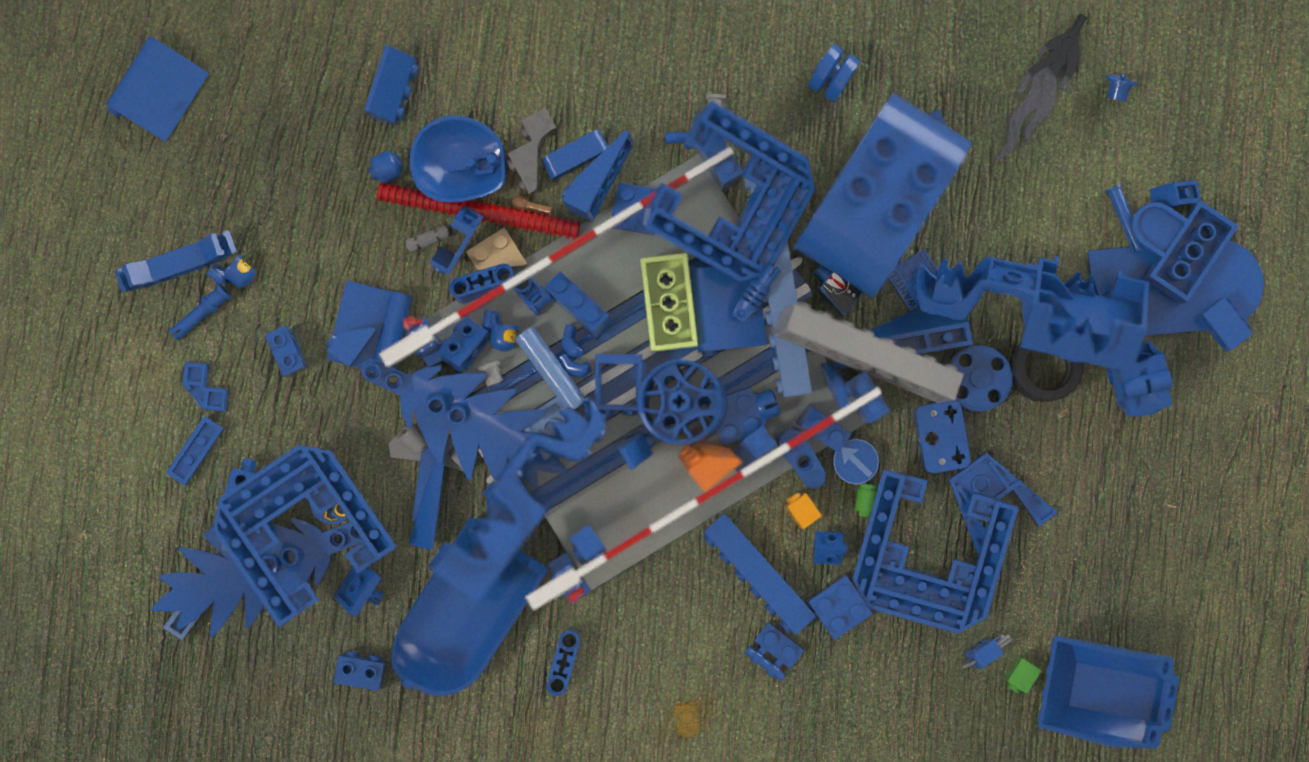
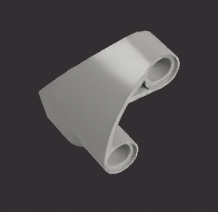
(411, 442)

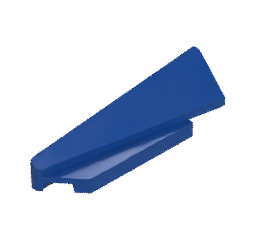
(427, 500)

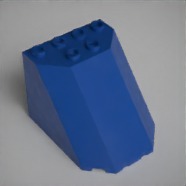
(1108, 694)

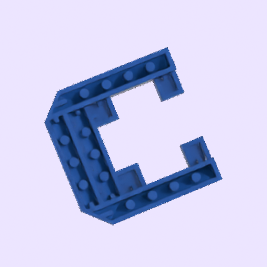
(770, 214)
(267, 494)
(923, 597)

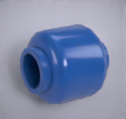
(386, 167)

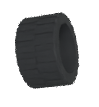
(1027, 389)

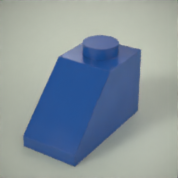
(1176, 194)
(350, 344)
(635, 448)

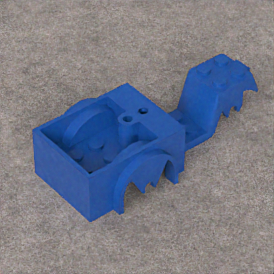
(1057, 316)
(510, 507)

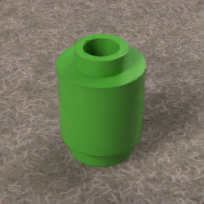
(865, 499)

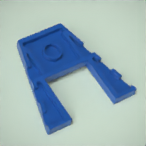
(992, 480)

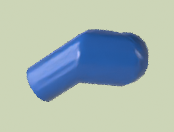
(677, 137)

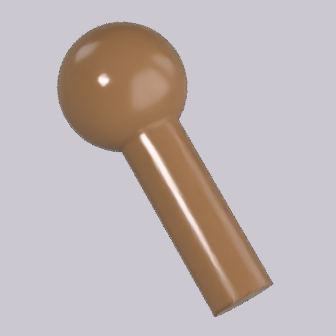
(522, 202)

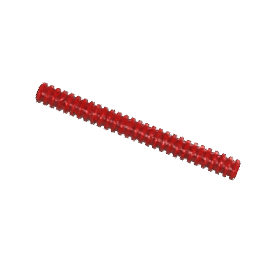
(489, 212)

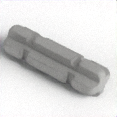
(427, 238)

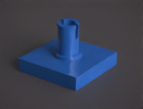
(358, 589)

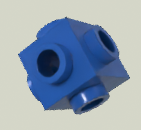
(828, 548)

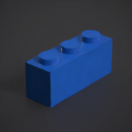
(578, 305)

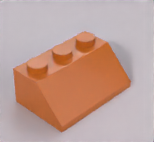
(708, 462)

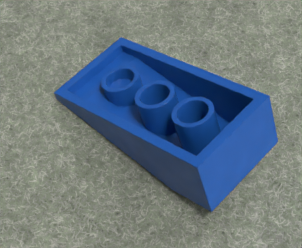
(593, 184)

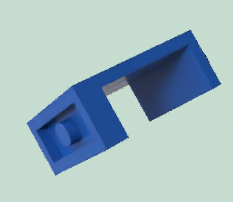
(465, 222)

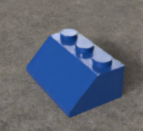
(391, 86)

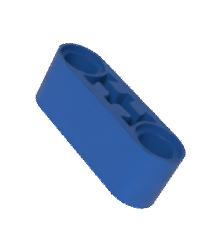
(574, 154)
(476, 279)
(556, 665)

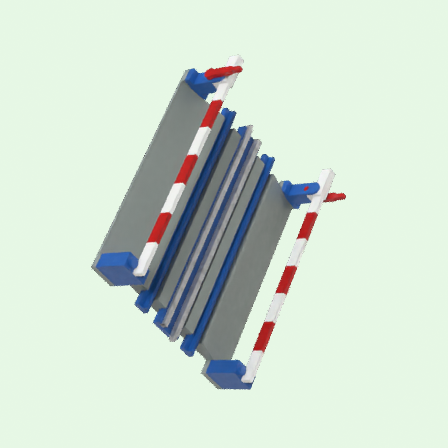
(658, 499)

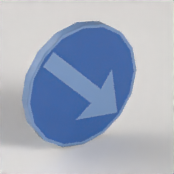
(856, 461)

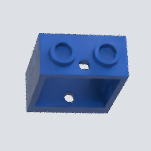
(617, 359)

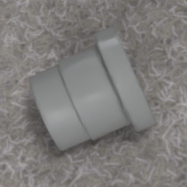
(493, 373)

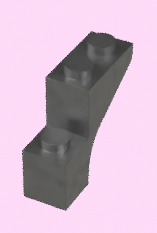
(526, 158)

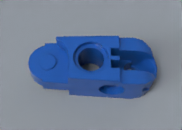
(809, 472)

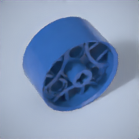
(673, 397)

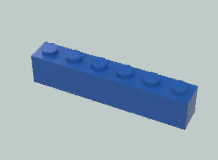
(759, 573)

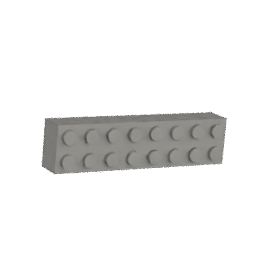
(867, 353)

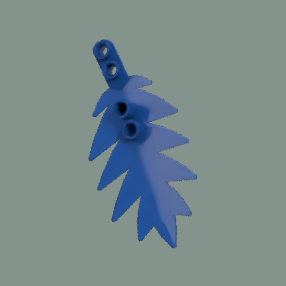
(443, 405)
(225, 585)

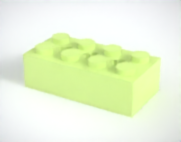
(679, 291)

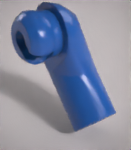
(569, 344)
(573, 368)

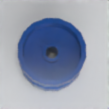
(834, 73)

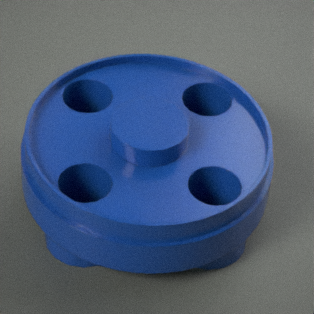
(981, 377)

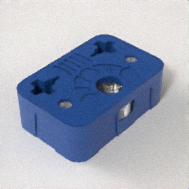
(949, 436)

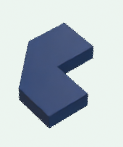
(195, 382)

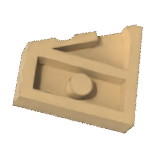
(496, 250)

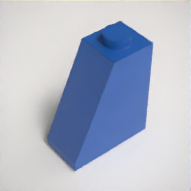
(754, 448)

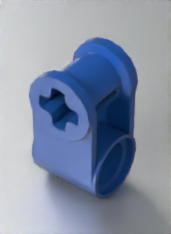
(533, 296)

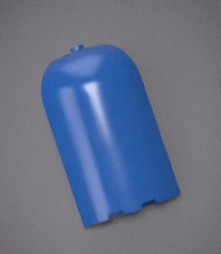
(452, 639)

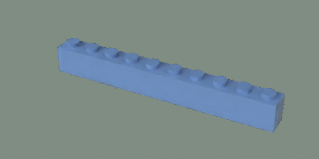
(789, 358)

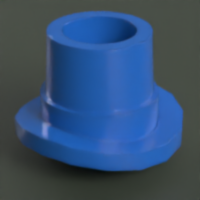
(1119, 87)

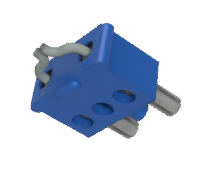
(985, 651)

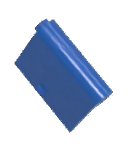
(156, 88)
(714, 301)
(376, 308)

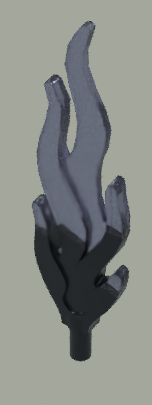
(1043, 88)

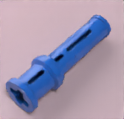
(208, 305)

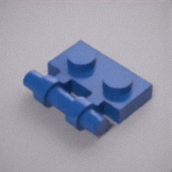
(779, 646)

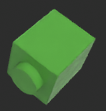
(1022, 675)

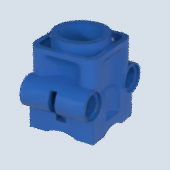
(1148, 385)

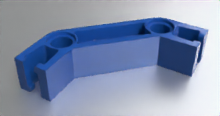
(176, 263)

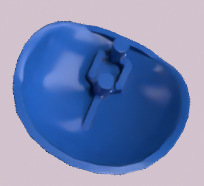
(457, 160)

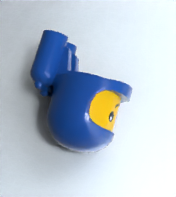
(237, 273)
(502, 335)

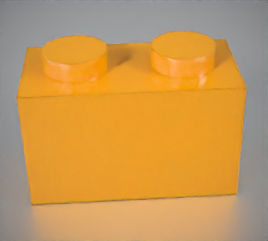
(802, 509)

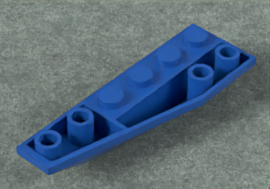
(923, 333)

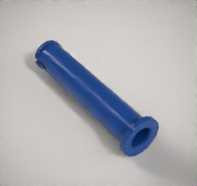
(1124, 215)

